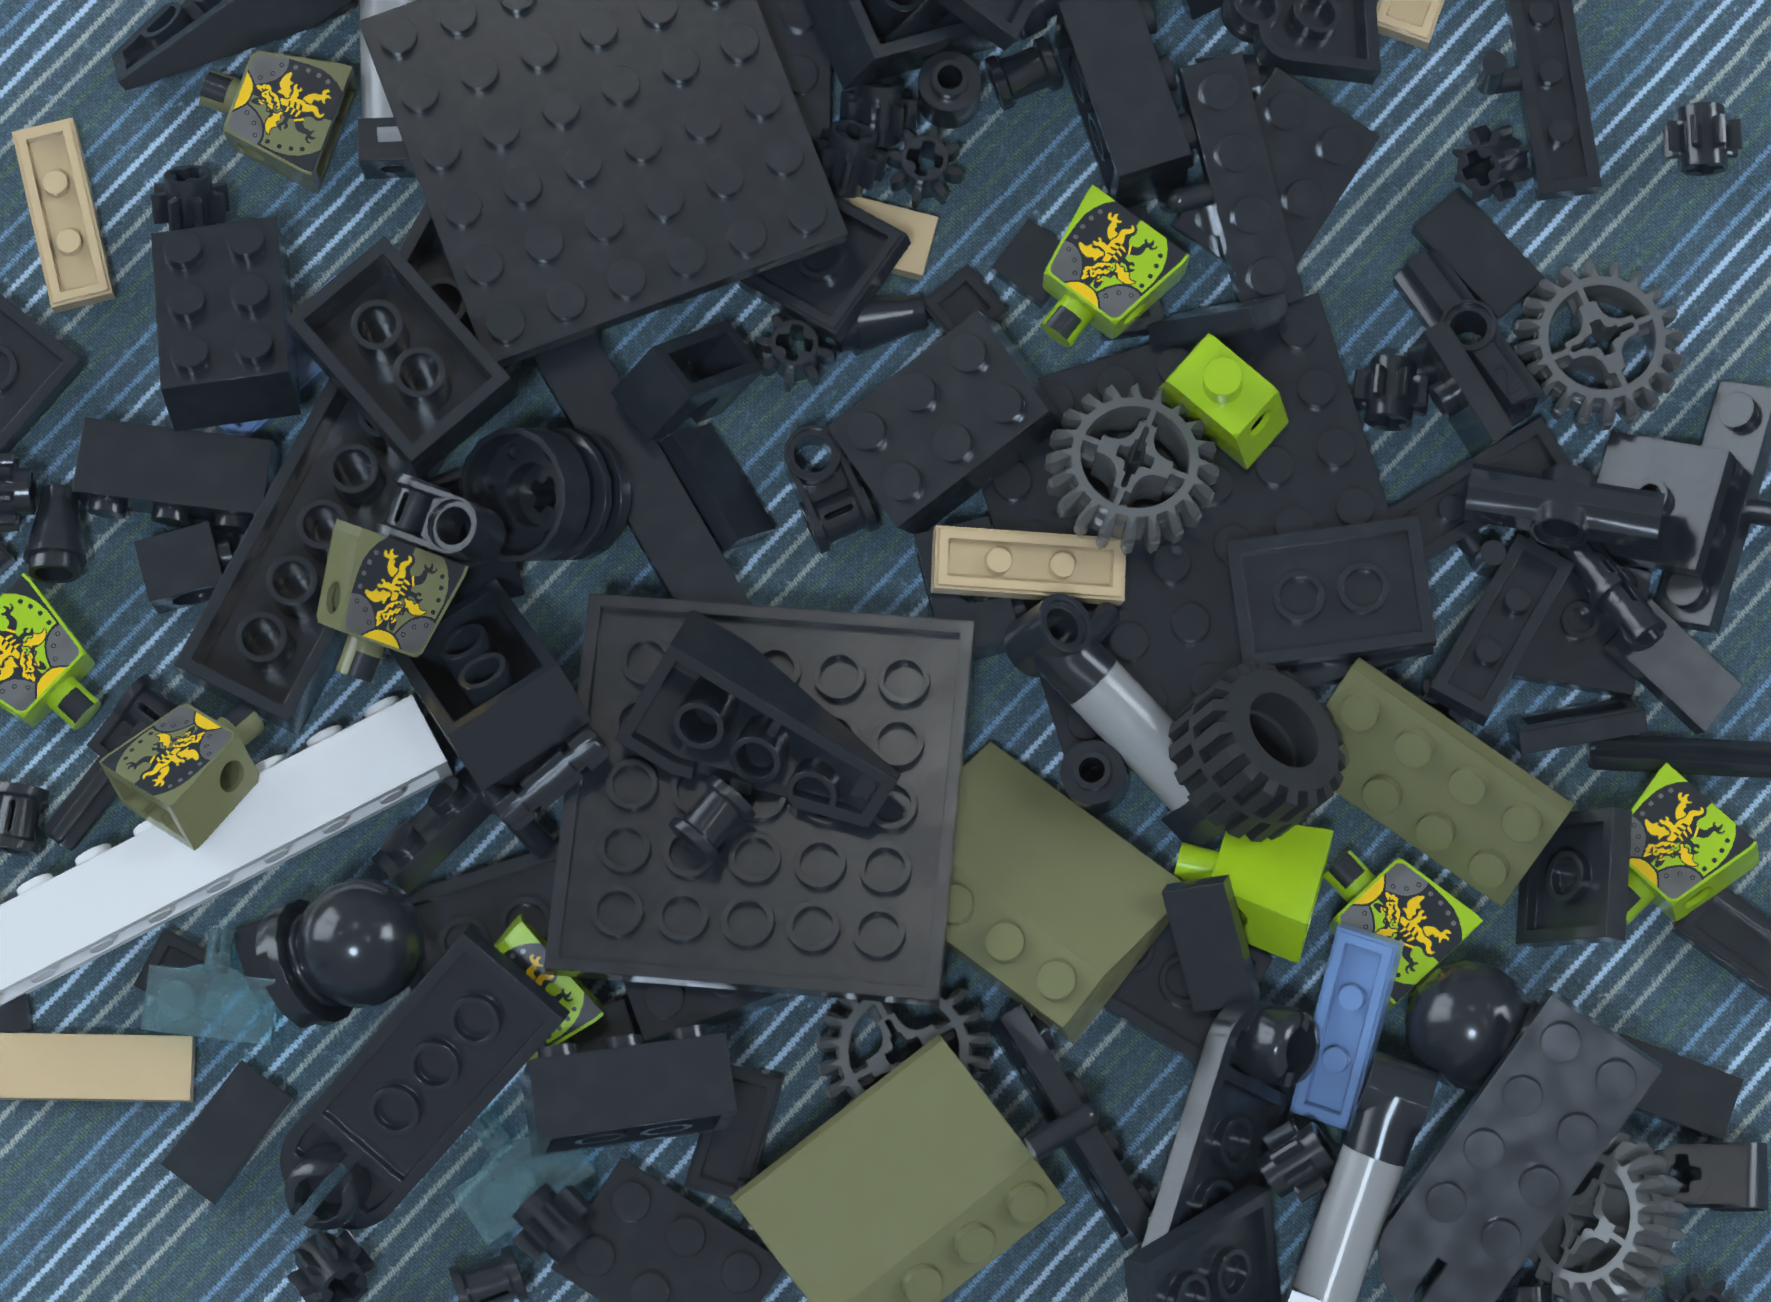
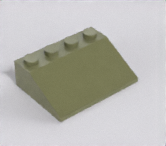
(1047, 895)
(900, 1189)

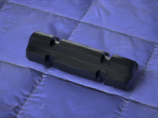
(551, 778)

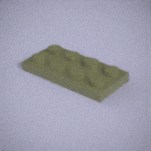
(1440, 784)

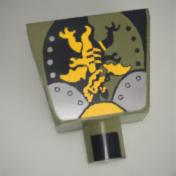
(285, 112)
(383, 596)
(187, 770)

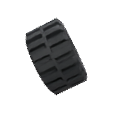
(1256, 751)

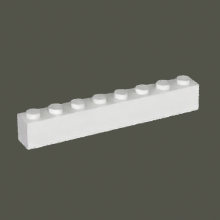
(156, 878)

